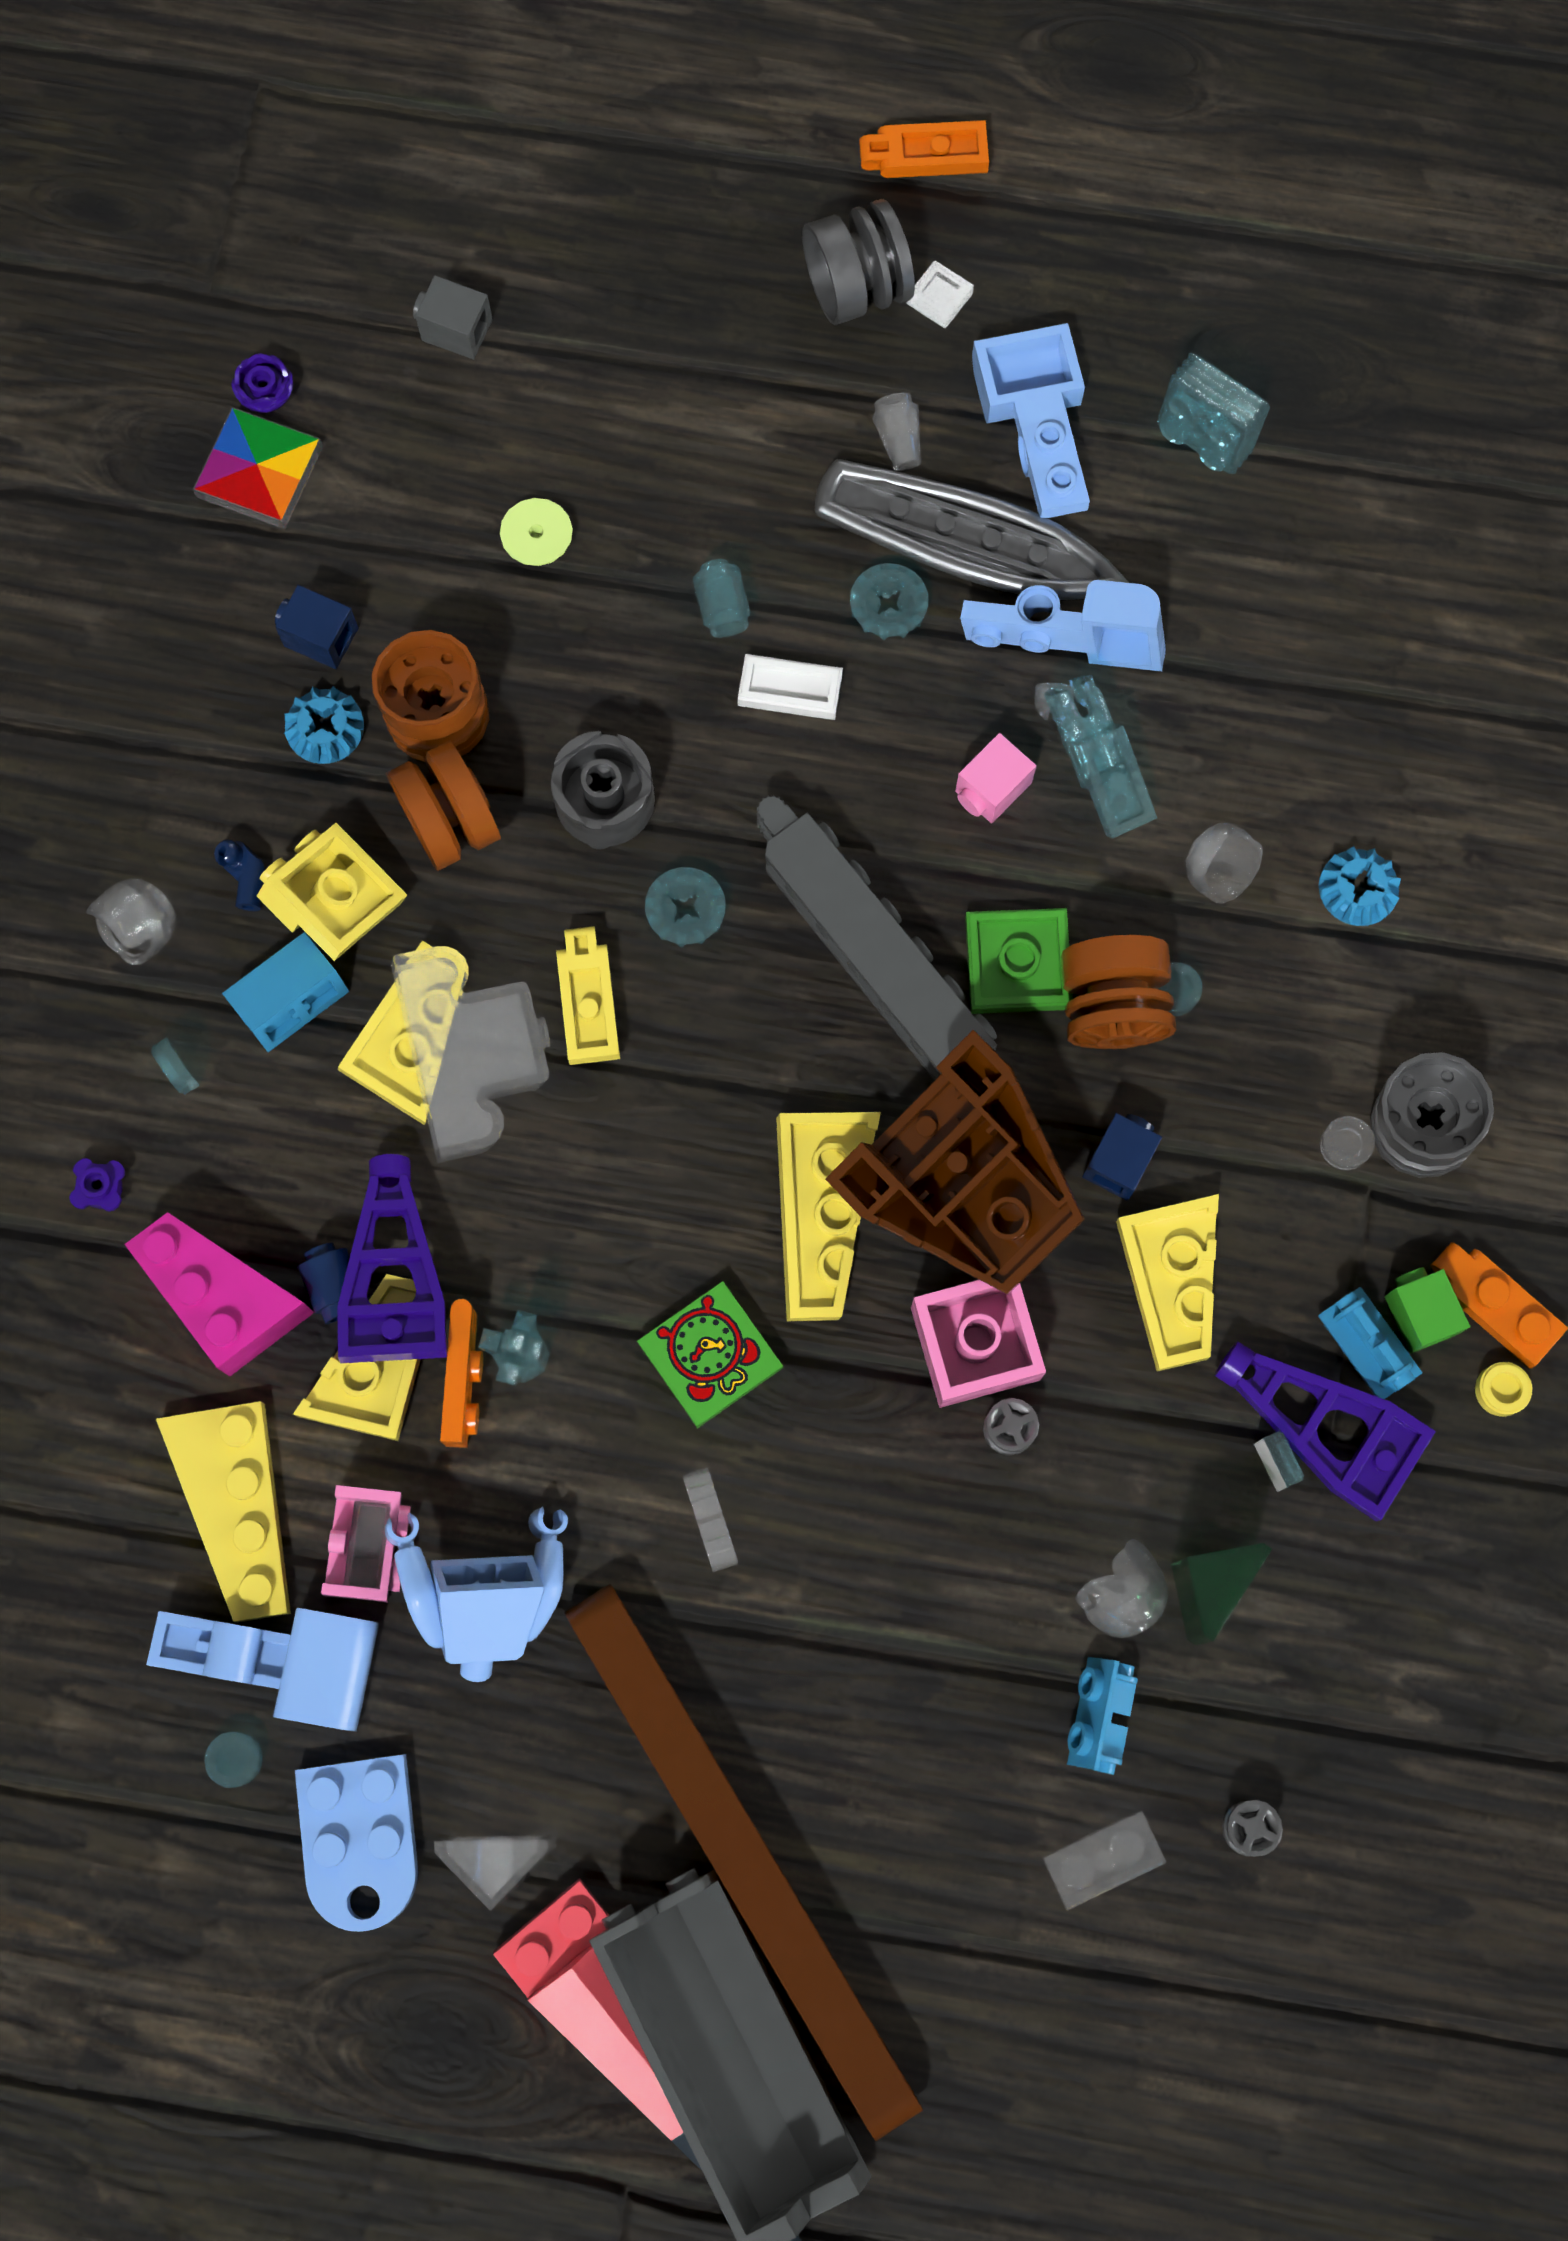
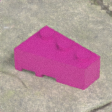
(215, 1295)

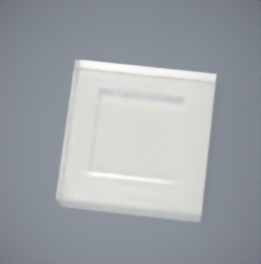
(940, 294)

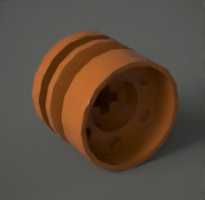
(430, 693)
(1118, 991)

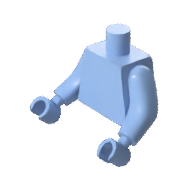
(482, 1605)

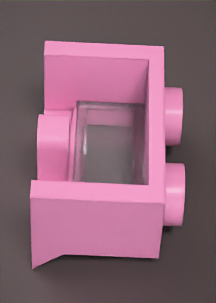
(359, 1554)

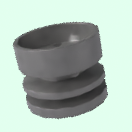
(858, 261)
(1436, 1087)

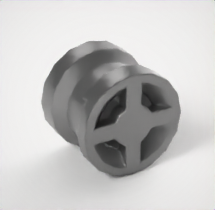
(1017, 1420)
(1262, 1828)

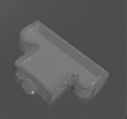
(467, 1048)

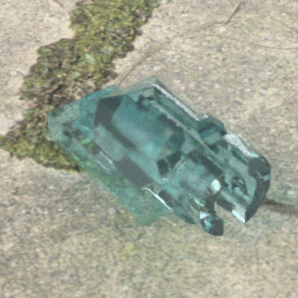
(1101, 757)

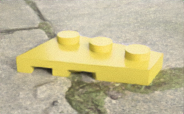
(1172, 1275)
(366, 1394)

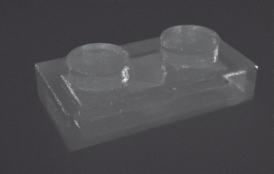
(1103, 1860)

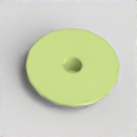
(536, 531)

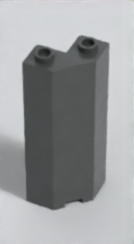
(730, 2059)

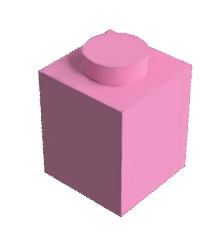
(994, 779)

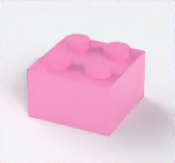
(976, 1341)

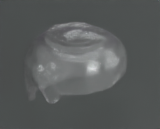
(1223, 862)

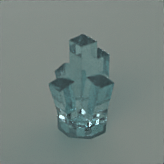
(517, 1351)

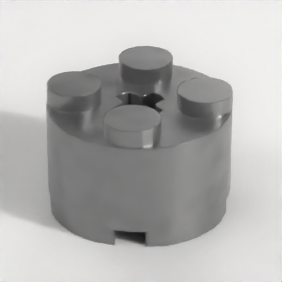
(617, 767)

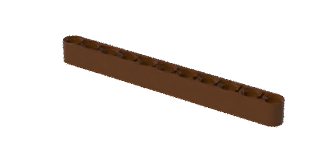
(744, 1863)

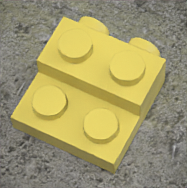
(330, 890)

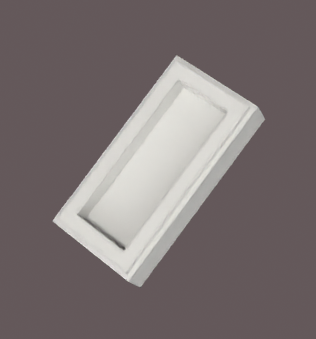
(790, 686)

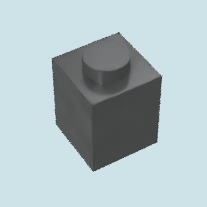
(453, 317)

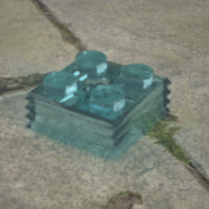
(1212, 414)

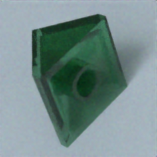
(1213, 1586)

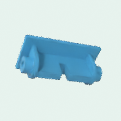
(1370, 1344)
(1103, 1690)

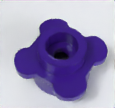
(109, 1194)

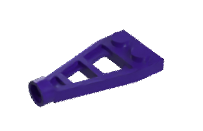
(391, 1329)
(1384, 1456)

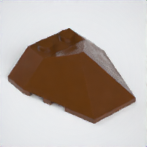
(966, 1173)

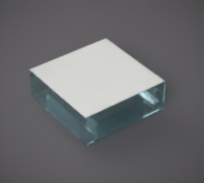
(1279, 1461)

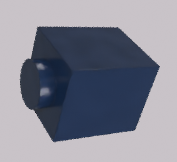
(315, 626)
(1123, 1155)

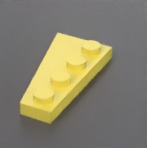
(815, 1219)
(232, 1496)

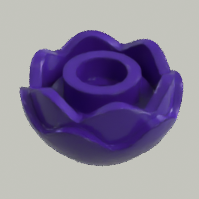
(259, 370)

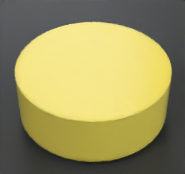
(1503, 1389)

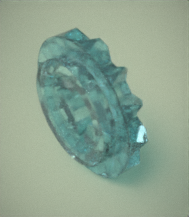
(885, 581)
(682, 884)

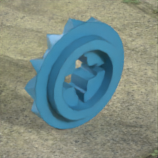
(324, 746)
(1338, 892)

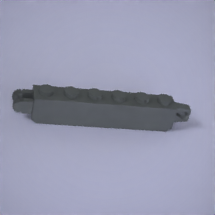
(866, 936)

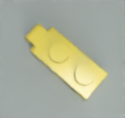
(587, 998)

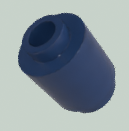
(324, 1277)

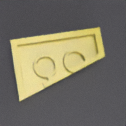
(383, 1057)

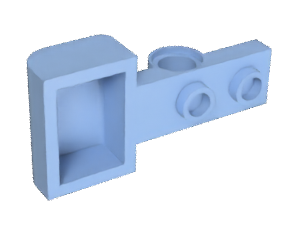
(1034, 381)
(1116, 628)
(316, 1668)

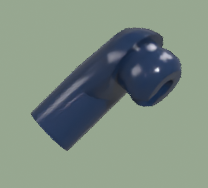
(245, 868)

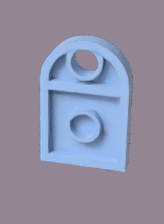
(356, 1835)

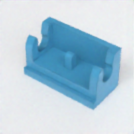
(286, 992)

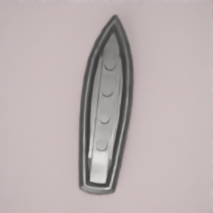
(960, 531)

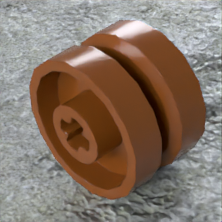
(447, 803)

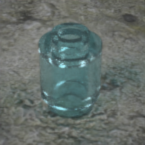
(722, 598)

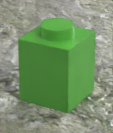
(1426, 1309)

